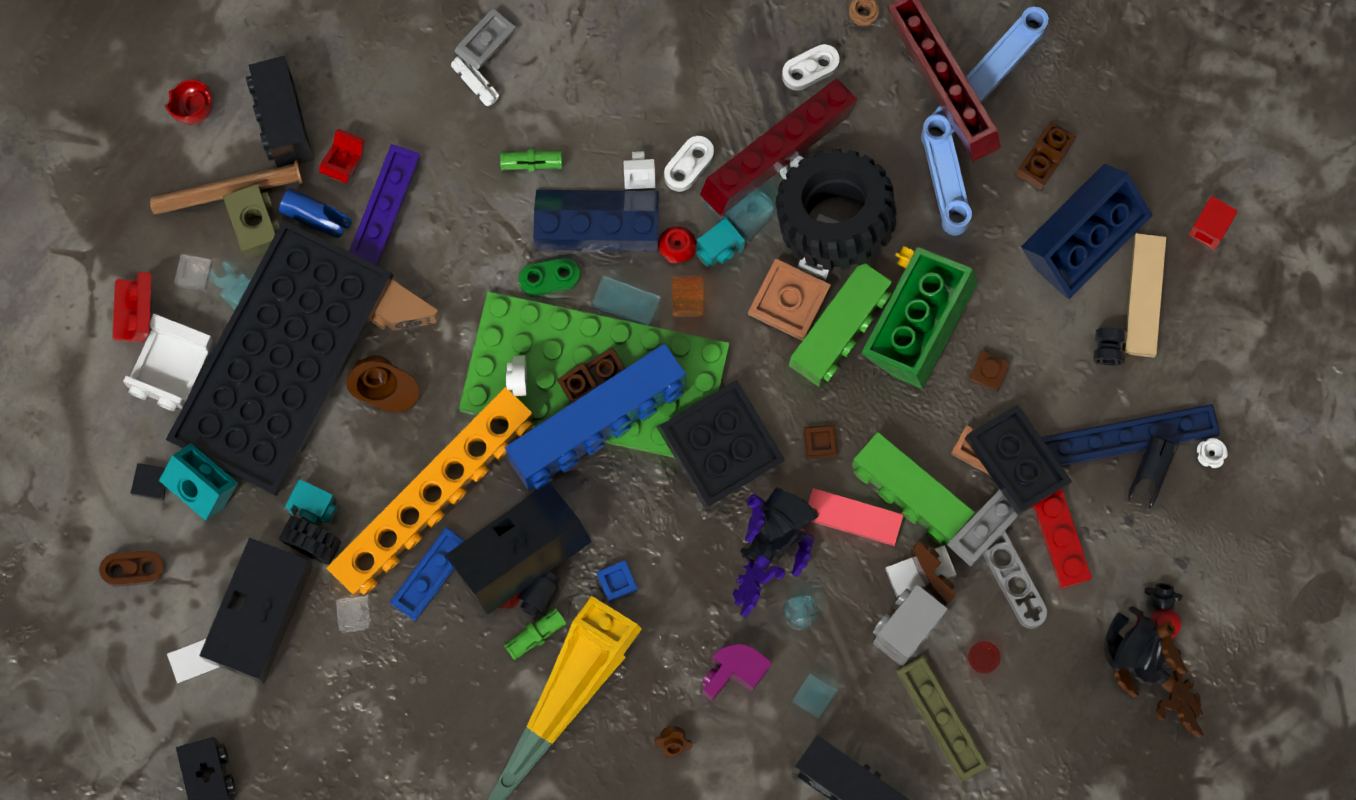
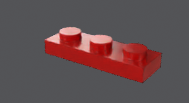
(1062, 541)

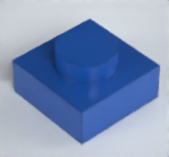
(616, 581)

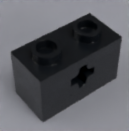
(194, 759)

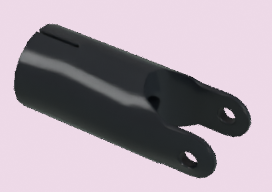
(1154, 465)

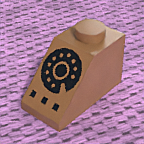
(403, 309)

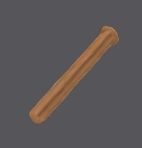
(216, 190)

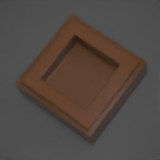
(820, 442)

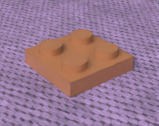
(789, 299)

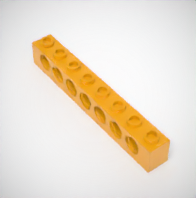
(346, 565)

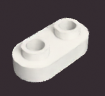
(809, 68)
(687, 164)
(517, 375)

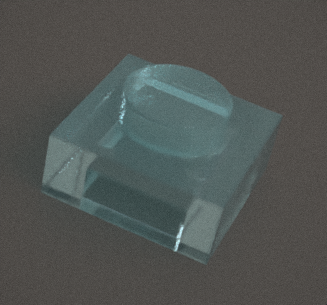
(814, 696)

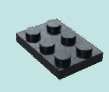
(1018, 460)

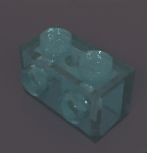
(749, 214)

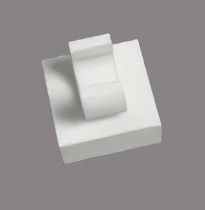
(639, 172)

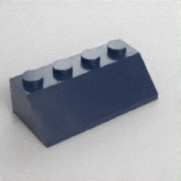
(596, 220)
(1087, 230)

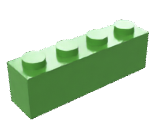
(840, 324)
(912, 489)

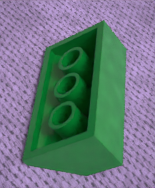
(920, 317)

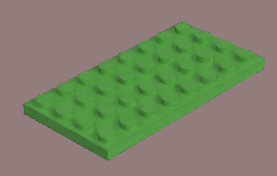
(562, 339)

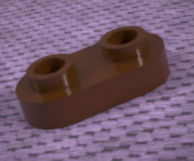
(133, 568)

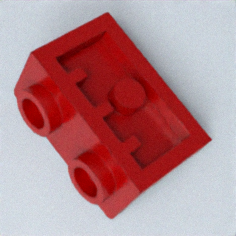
(132, 308)

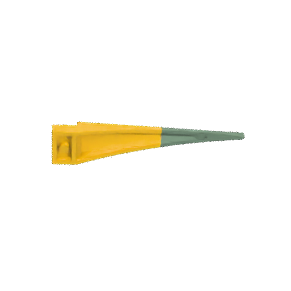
(585, 662)

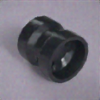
(1110, 346)

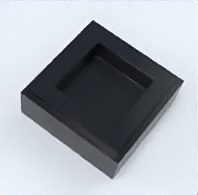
(147, 482)

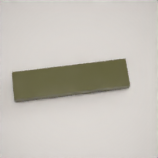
(942, 719)

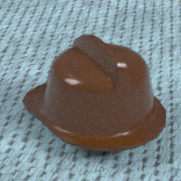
(382, 384)

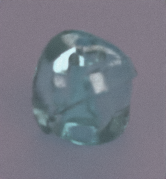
(800, 612)

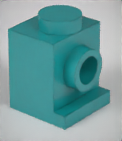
(719, 244)
(312, 503)

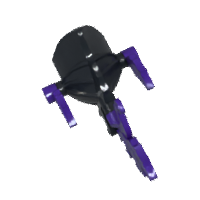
(772, 530)

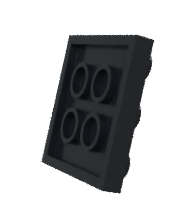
(720, 443)

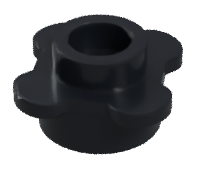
(1162, 596)

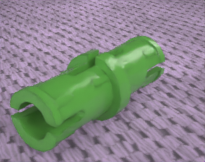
(531, 160)
(535, 634)

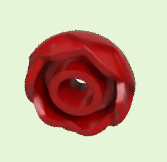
(674, 253)

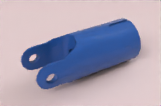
(313, 213)

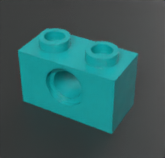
(198, 481)

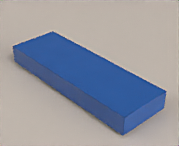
(427, 576)

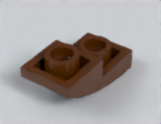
(1045, 155)
(590, 375)
(927, 563)

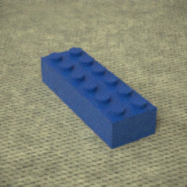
(597, 417)

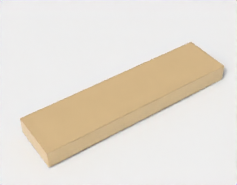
(1145, 295)

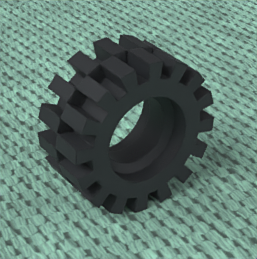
(310, 540)

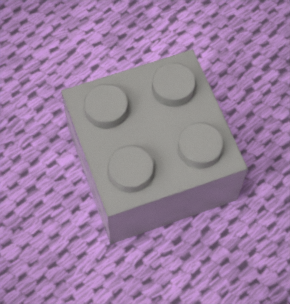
(909, 626)

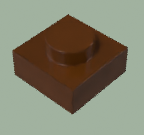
(989, 371)

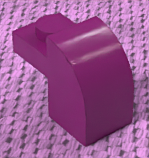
(739, 662)

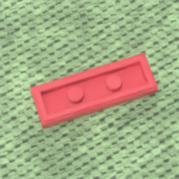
(855, 517)

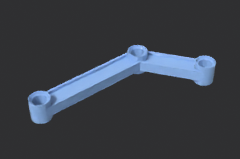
(983, 80)

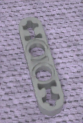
(1016, 569)

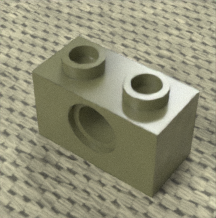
(245, 205)

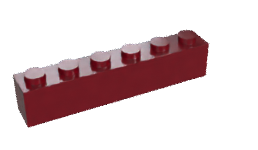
(944, 78)
(778, 147)

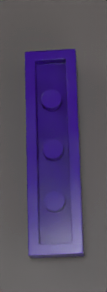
(385, 204)

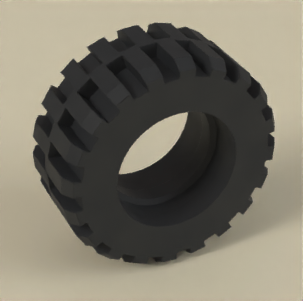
(829, 177)

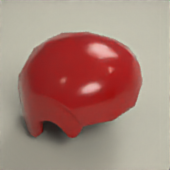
(190, 102)

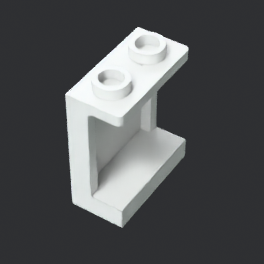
(169, 363)

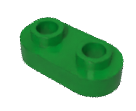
(549, 279)

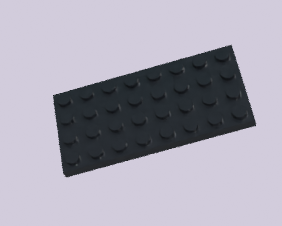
(280, 357)

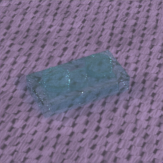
(626, 301)

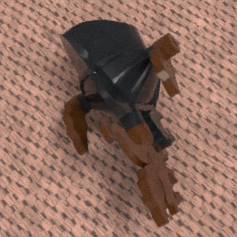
(1145, 653)

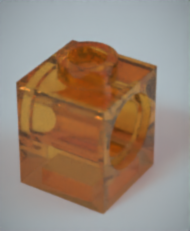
(687, 296)

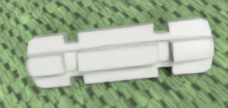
(475, 81)

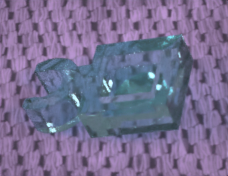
(234, 287)

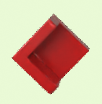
(1213, 222)

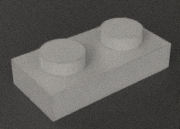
(485, 39)

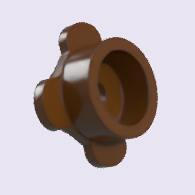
(673, 741)

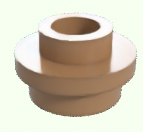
(869, 5)

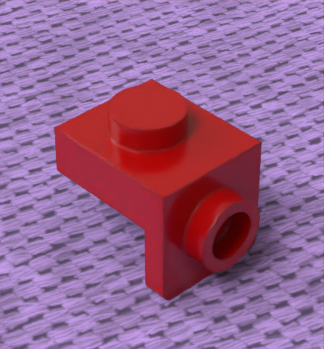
(343, 156)

